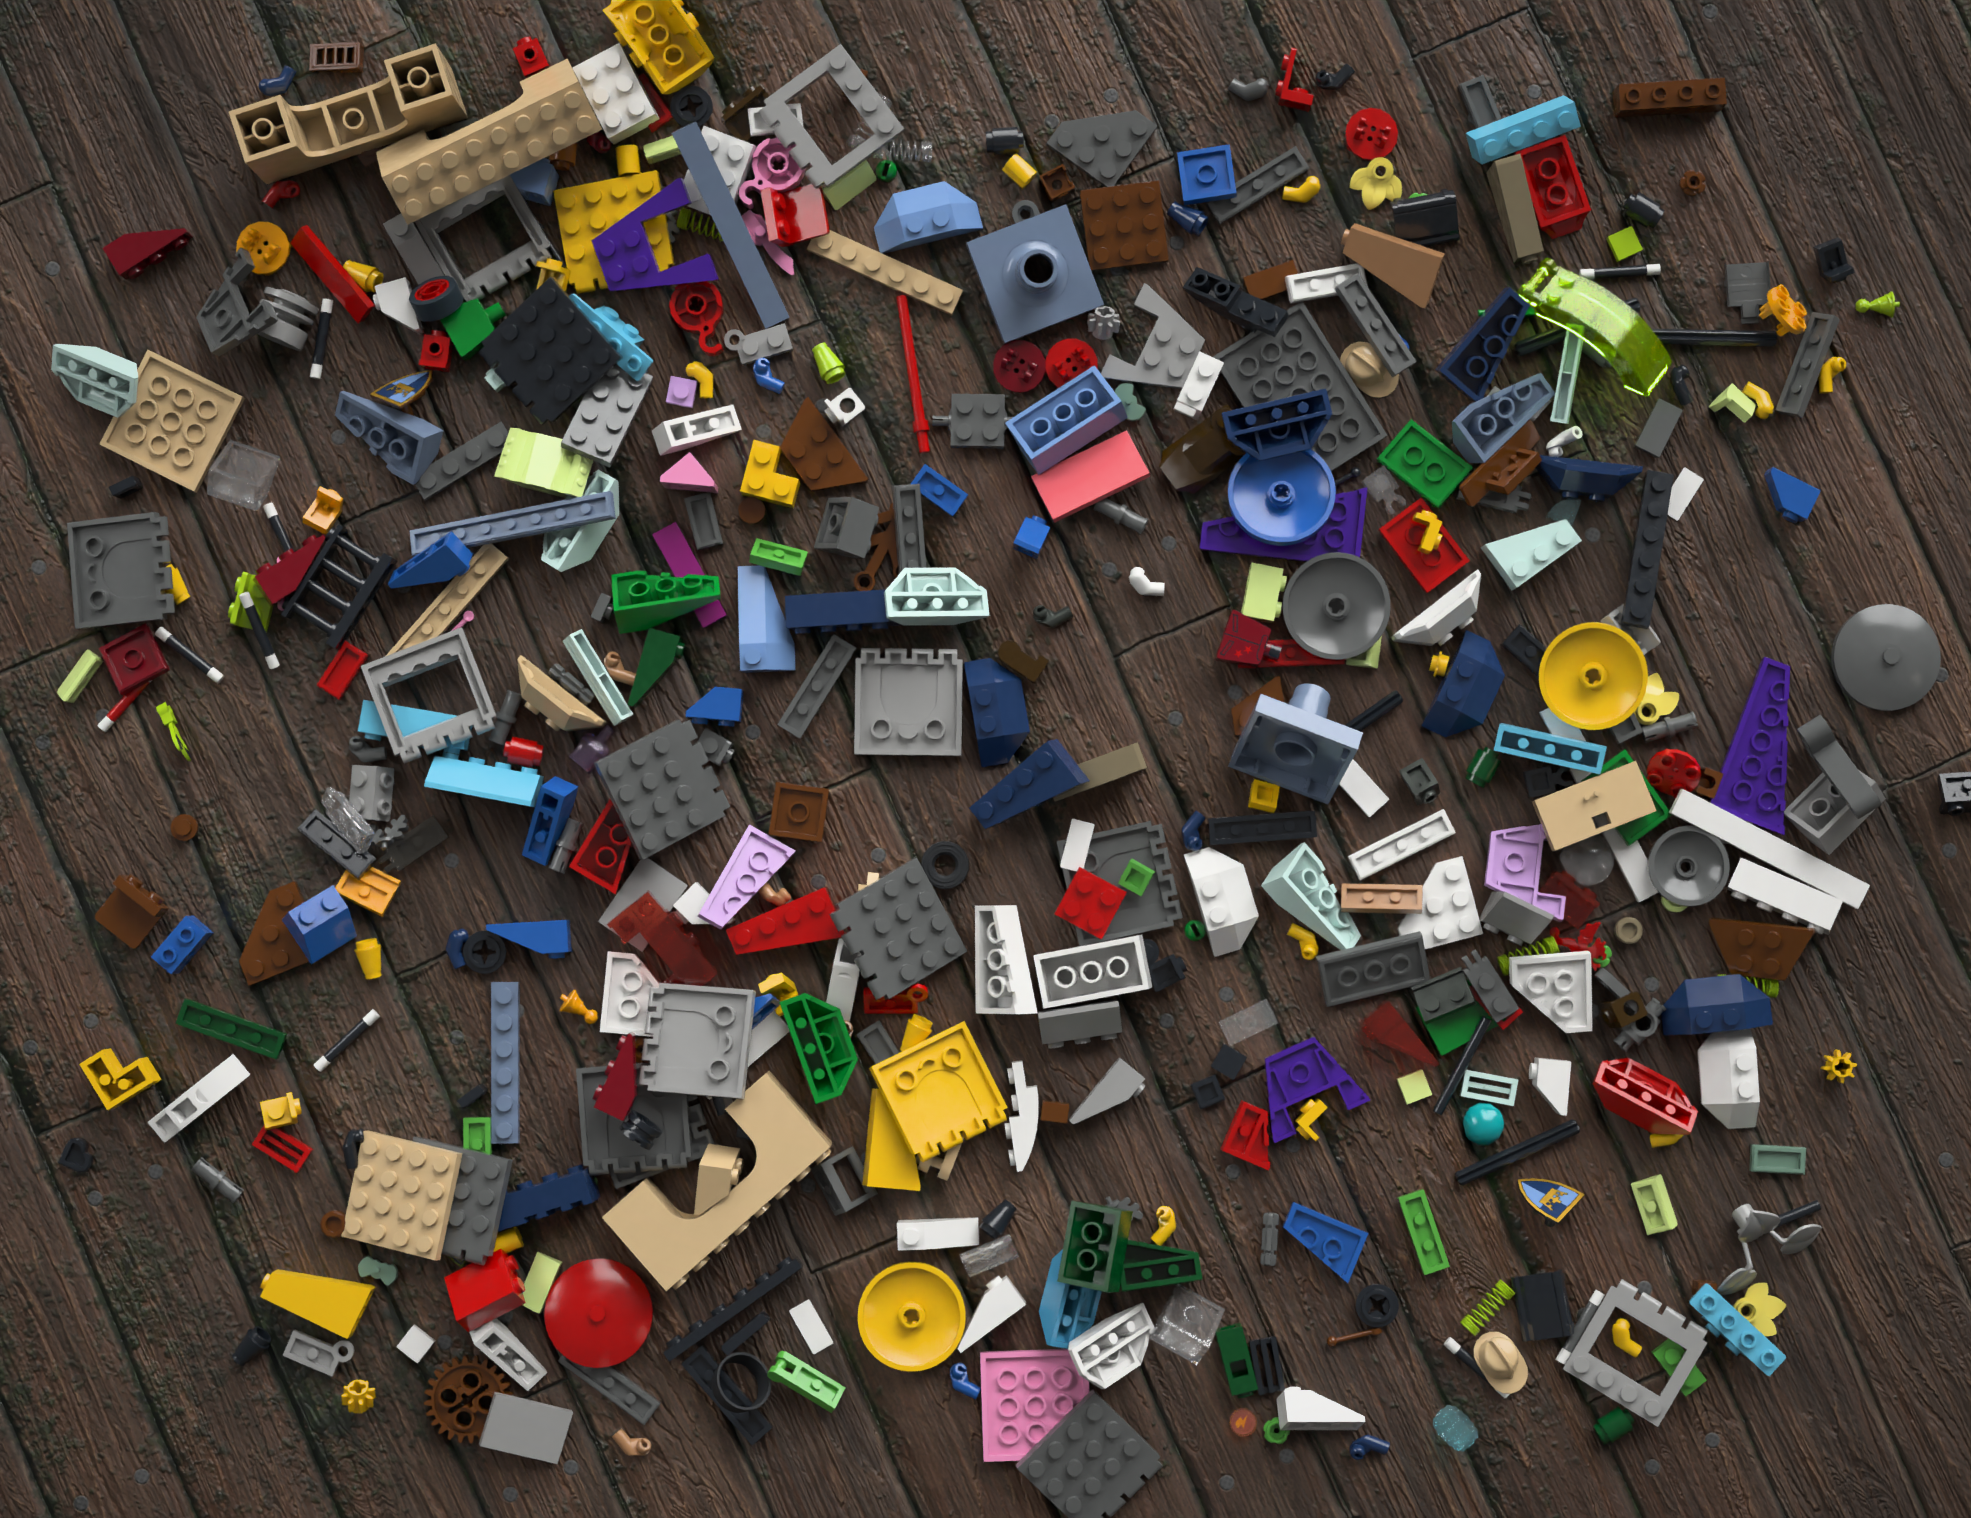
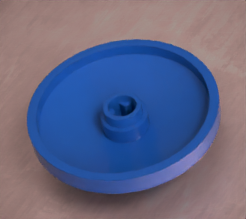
(1282, 497)

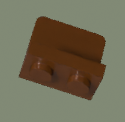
(131, 911)

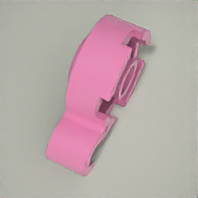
(765, 175)

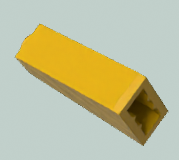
(887, 1155)
(322, 1300)

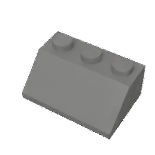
(1824, 815)
(1080, 1023)

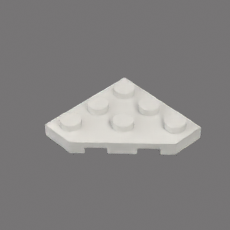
(1446, 907)
(1557, 986)
(626, 994)

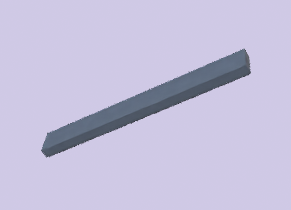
(730, 224)
(520, 522)

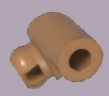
(771, 896)
(632, 1446)

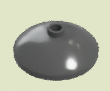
(1706, 862)

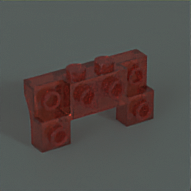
(667, 938)

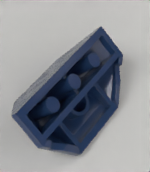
(1279, 425)
(1585, 477)
(1465, 688)
(996, 710)
(1715, 1006)

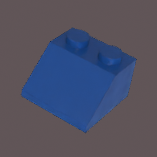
(321, 924)

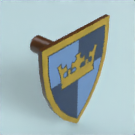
(404, 390)

